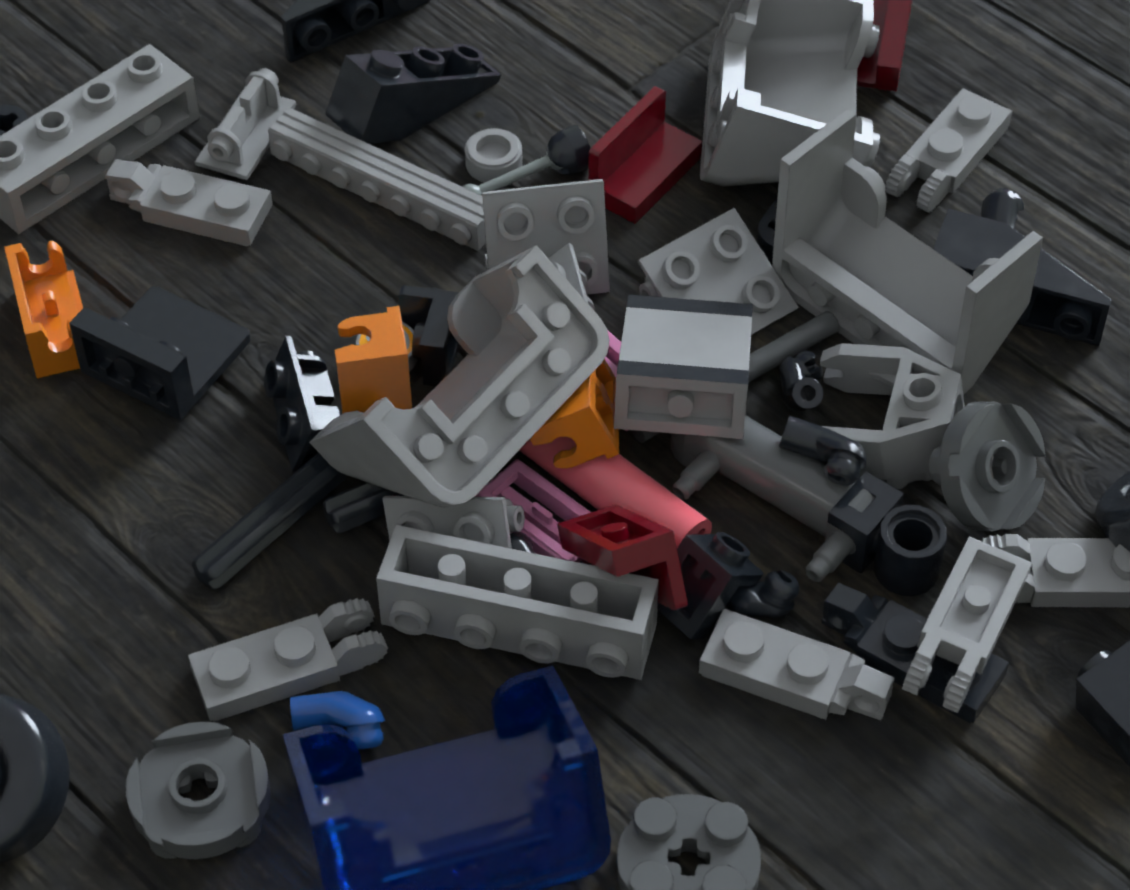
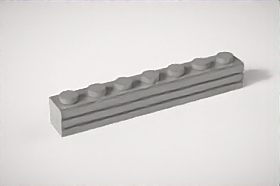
(379, 177)

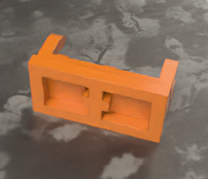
(47, 304)
(374, 368)
(586, 419)

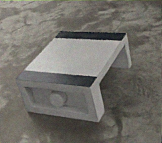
(684, 367)

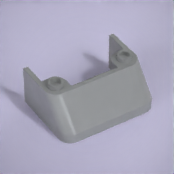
(878, 278)

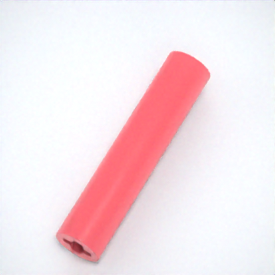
(620, 483)

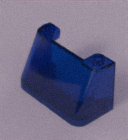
(461, 814)

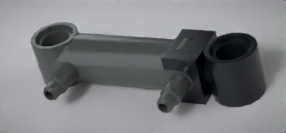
(856, 519)

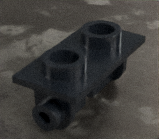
(296, 386)

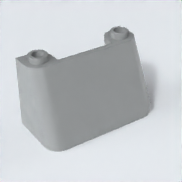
(780, 78)
(526, 355)

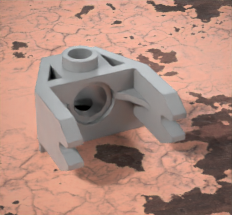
(919, 410)

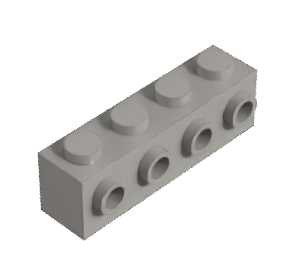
(81, 135)
(517, 602)

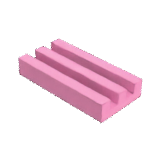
(538, 521)

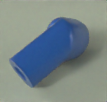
(339, 709)

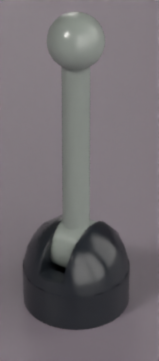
(564, 154)

